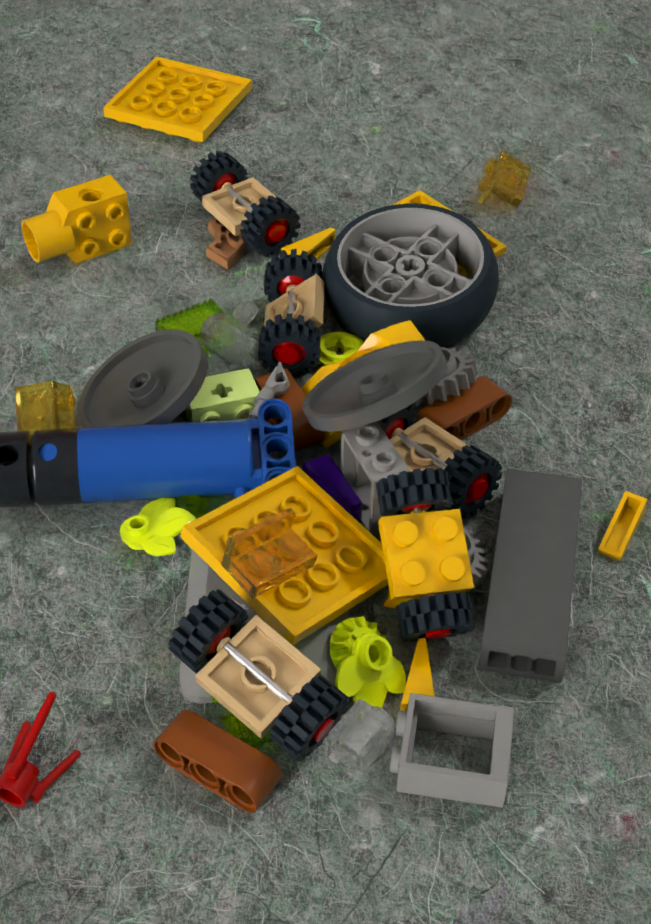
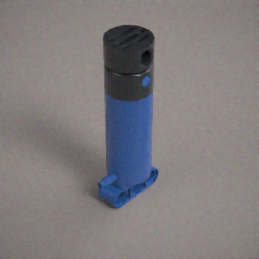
(145, 460)

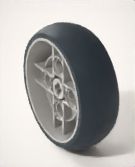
(411, 273)

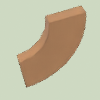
(226, 247)

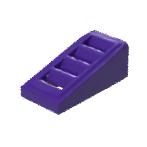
(332, 481)

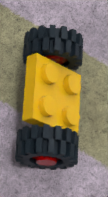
(425, 555)

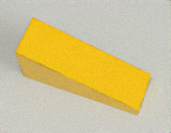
(315, 244)
(623, 525)
(419, 676)

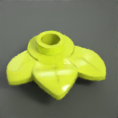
(155, 527)
(371, 676)

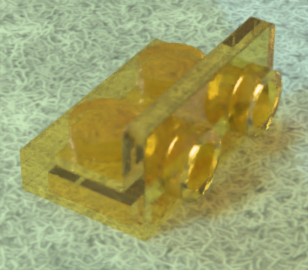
(504, 178)
(44, 406)
(267, 553)

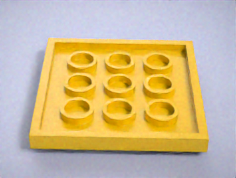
(178, 99)
(347, 563)

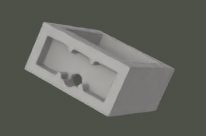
(366, 459)
(459, 719)

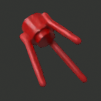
(19, 776)

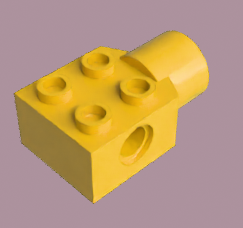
(80, 222)

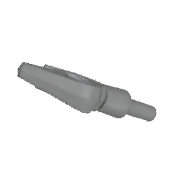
(272, 388)

